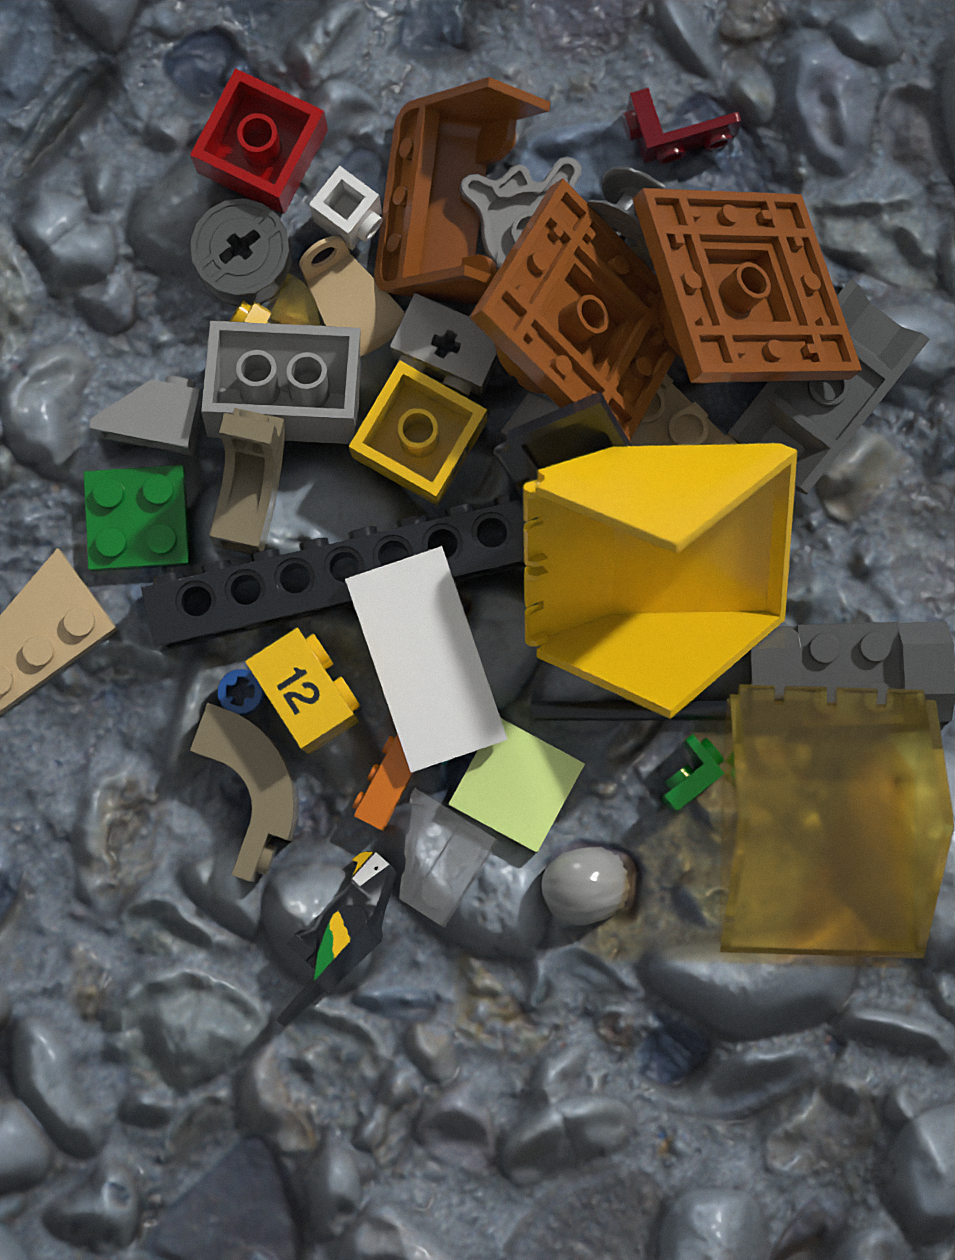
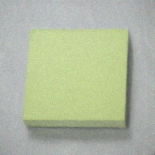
(517, 786)

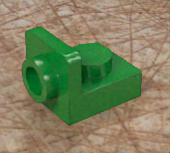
(688, 783)

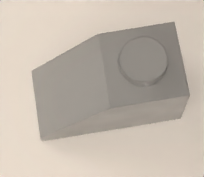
(155, 416)

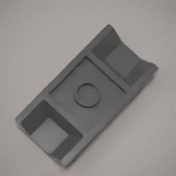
(826, 414)
(860, 657)

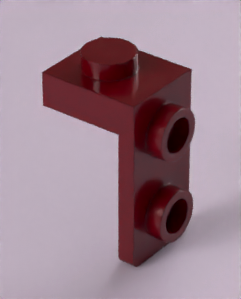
(643, 125)

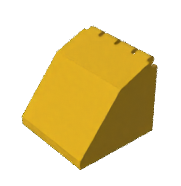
(658, 564)

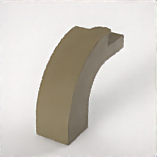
(249, 480)
(267, 775)

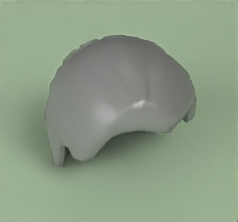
(585, 885)

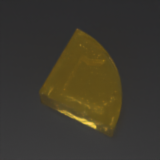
(295, 304)

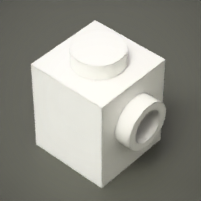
(347, 208)

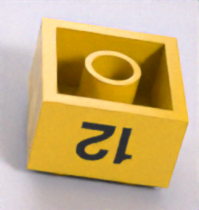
(418, 433)
(303, 692)

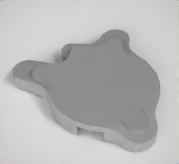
(510, 202)

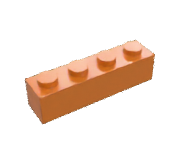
(386, 786)

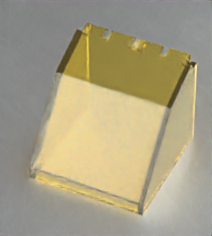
(832, 822)

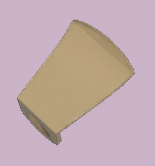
(350, 295)

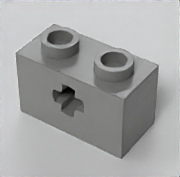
(433, 325)

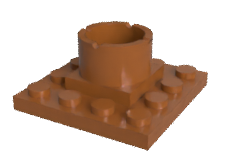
(744, 287)
(577, 311)

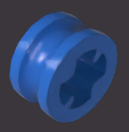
(232, 680)

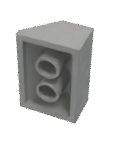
(286, 373)

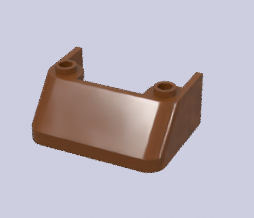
(426, 225)

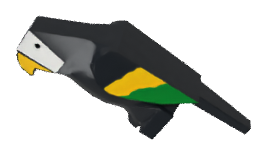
(344, 931)

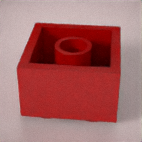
(259, 141)

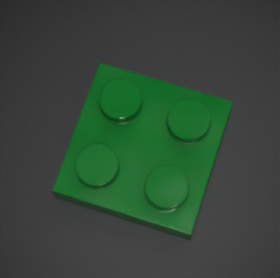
(136, 518)

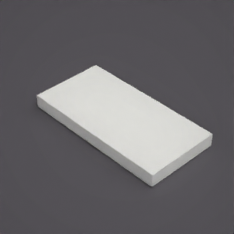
(426, 659)

